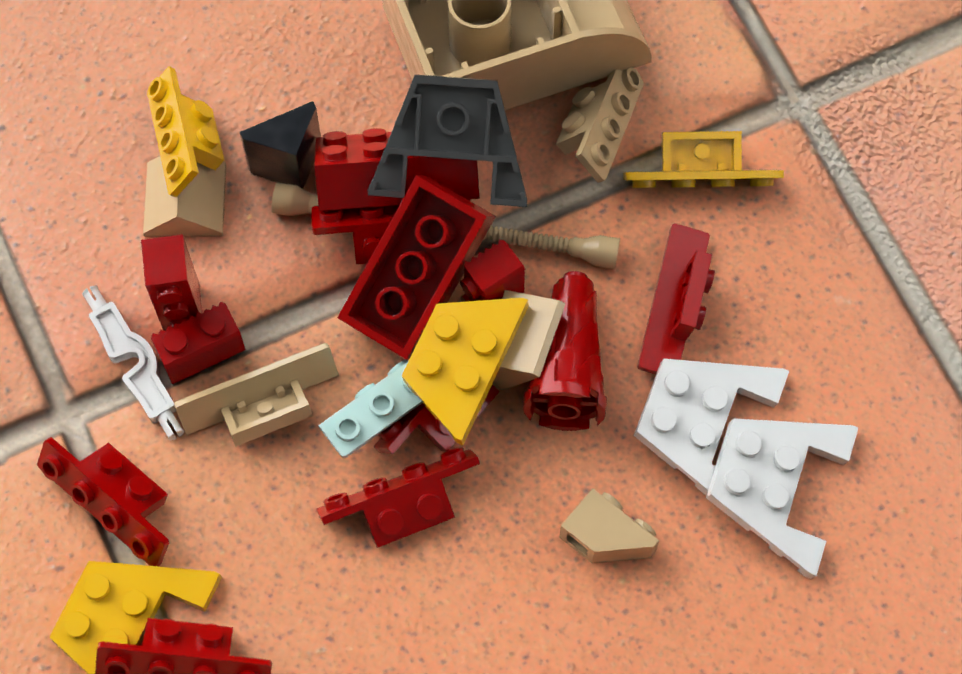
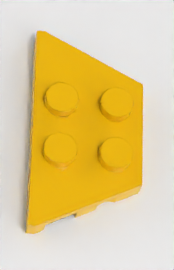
(461, 358)

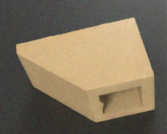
(605, 532)

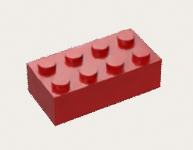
(349, 163)
(415, 265)

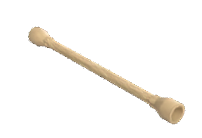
(596, 250)

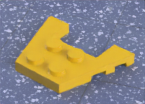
(116, 601)

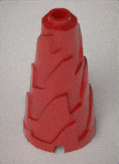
(571, 378)

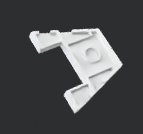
(692, 406)
(760, 476)

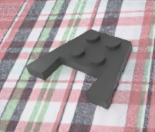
(456, 122)

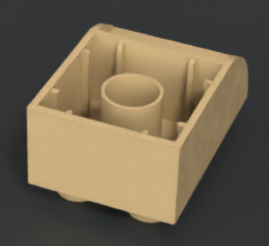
(522, 44)

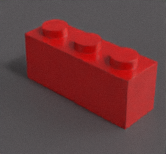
(171, 279)

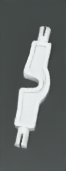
(144, 377)

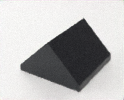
(283, 146)

